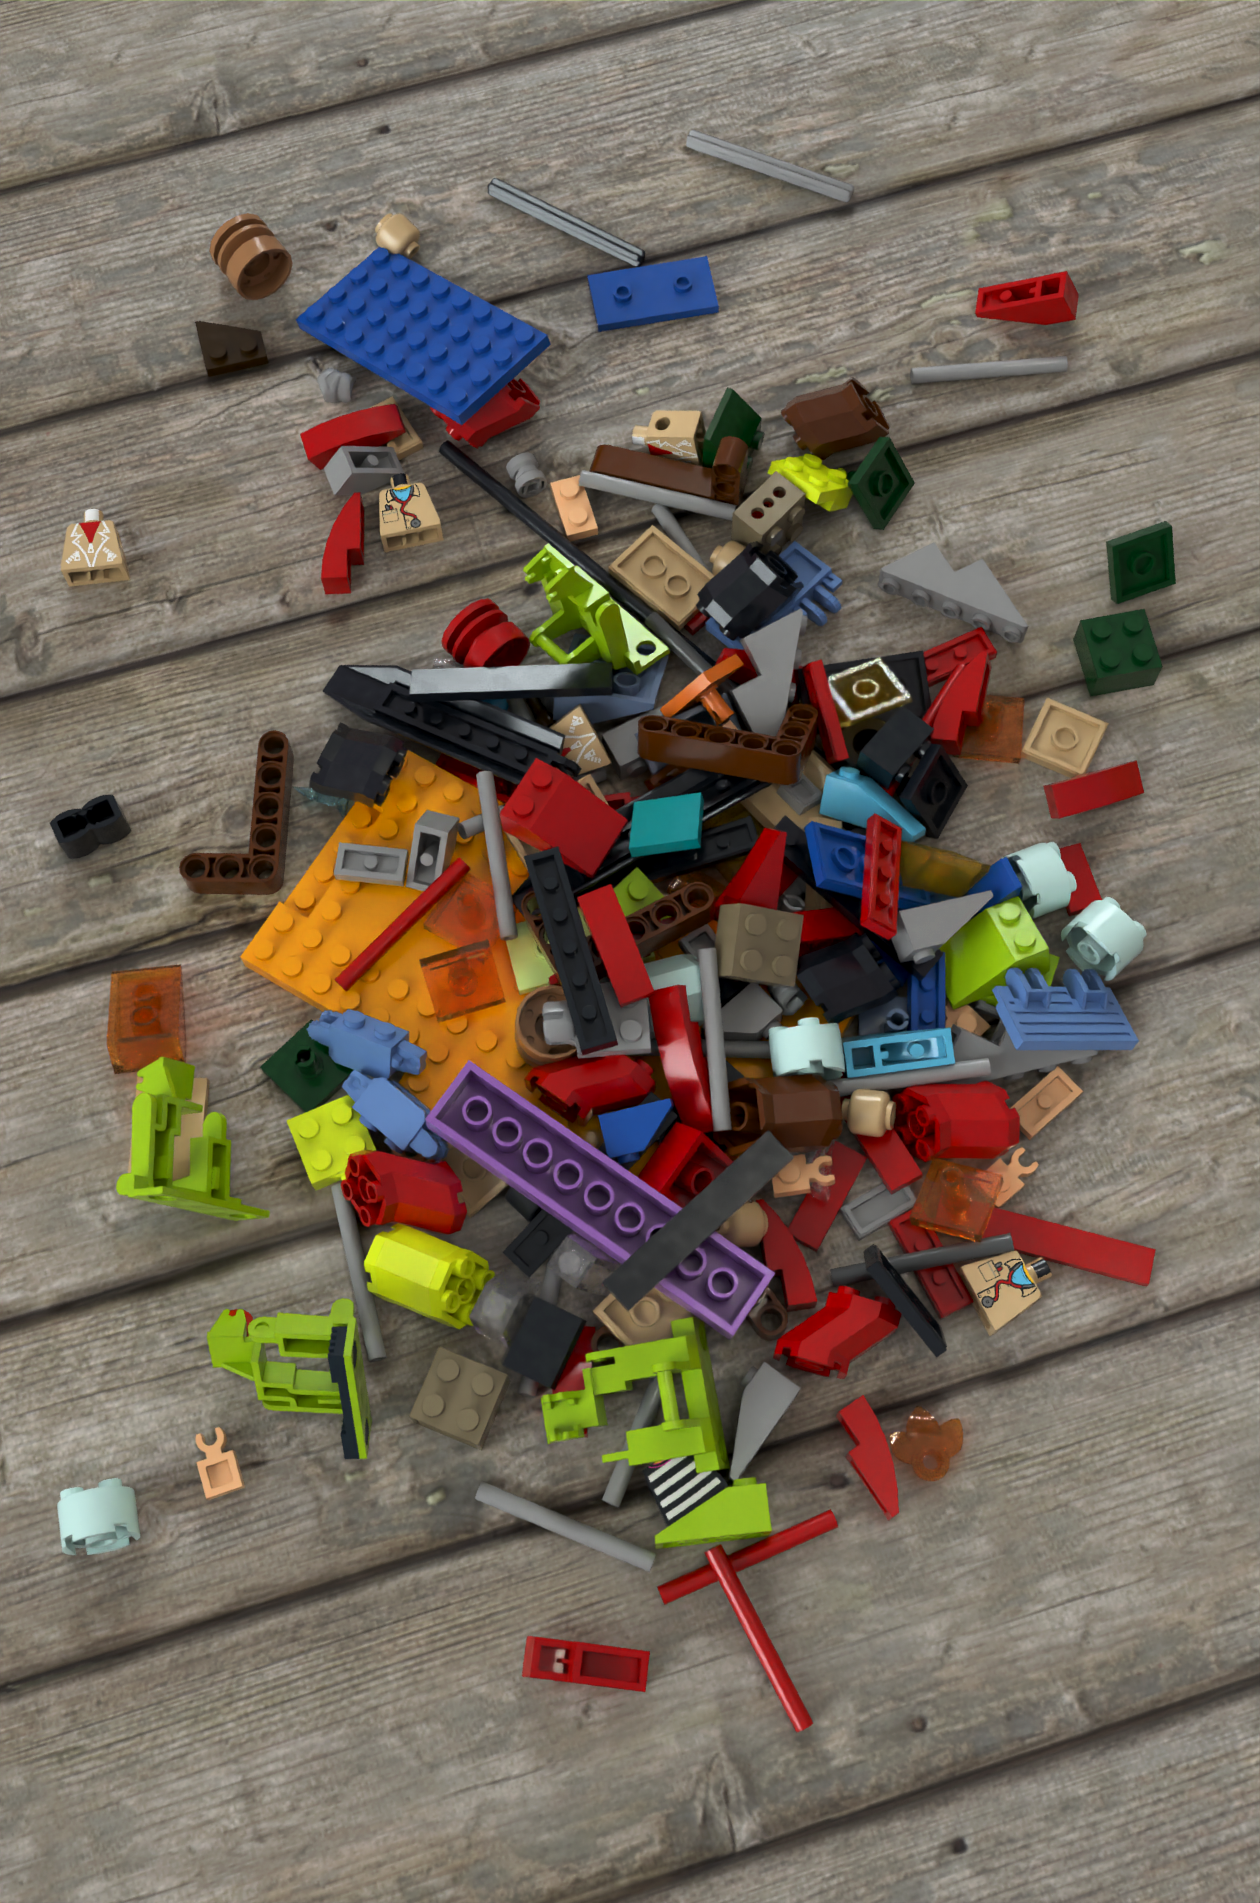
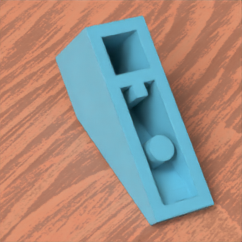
(857, 797)
(897, 1051)

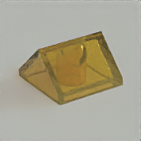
(866, 692)
(939, 869)

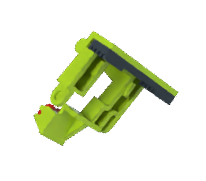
(239, 1346)

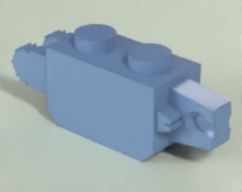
(367, 1044)
(396, 1114)

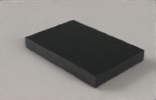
(905, 1300)

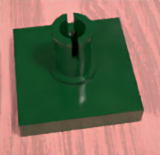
(880, 483)
(1141, 562)
(306, 1071)

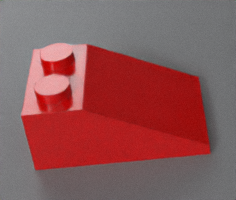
(558, 811)

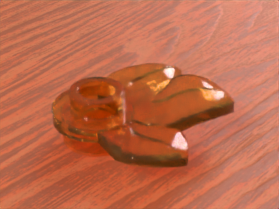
(927, 1438)

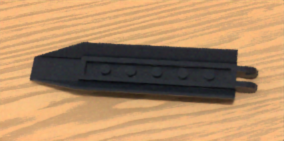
(460, 729)
(718, 793)

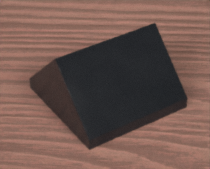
(543, 1342)

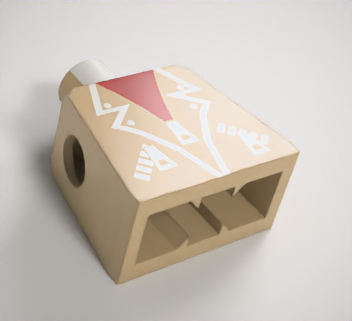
(673, 435)
(93, 552)
(581, 741)

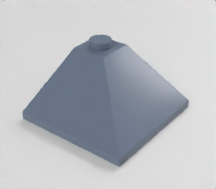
(630, 691)

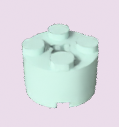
(1043, 878)
(1103, 938)
(807, 1049)
(98, 1517)

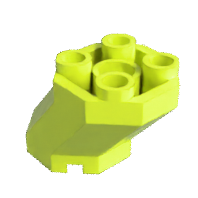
(426, 1275)

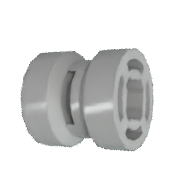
(524, 470)

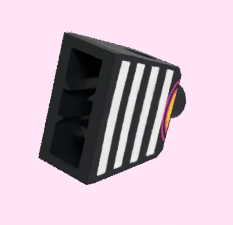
(679, 1487)

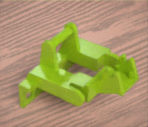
(580, 603)
(154, 1126)
(685, 1353)

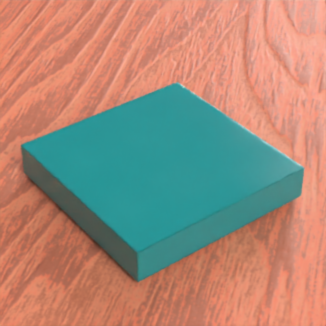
(666, 824)

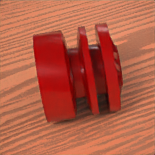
(485, 637)

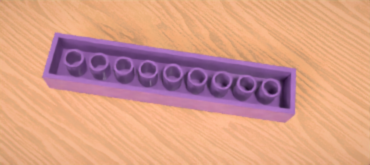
(591, 1194)

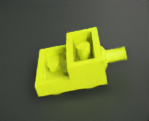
(821, 484)
(328, 1138)

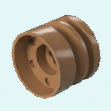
(250, 256)
(529, 1029)

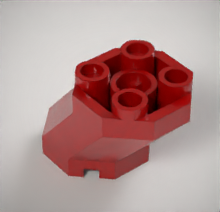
(504, 410)
(591, 1085)
(956, 1121)
(404, 1192)
(838, 1333)

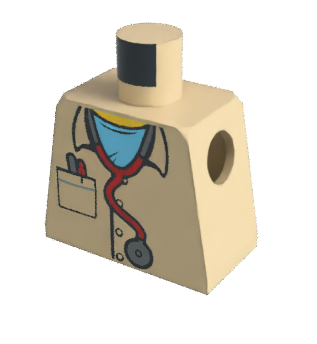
(407, 515)
(1003, 1287)

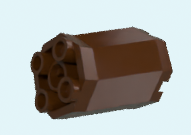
(835, 419)
(796, 1109)

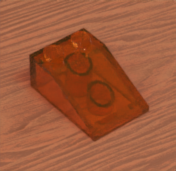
(146, 1017)

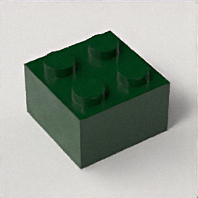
(1117, 652)

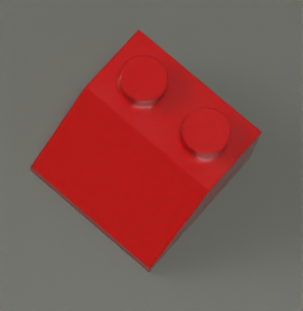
(684, 1164)

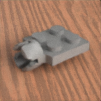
(629, 1024)

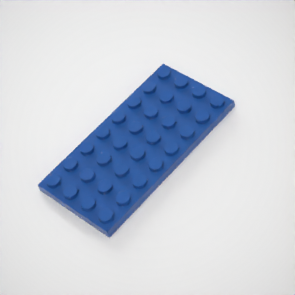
(423, 333)

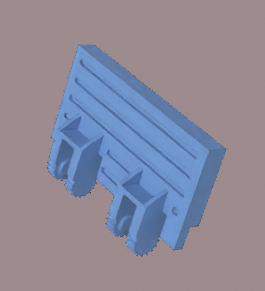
(812, 574)
(1062, 1018)

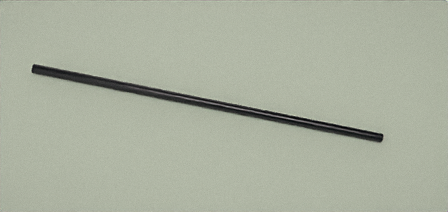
(564, 545)

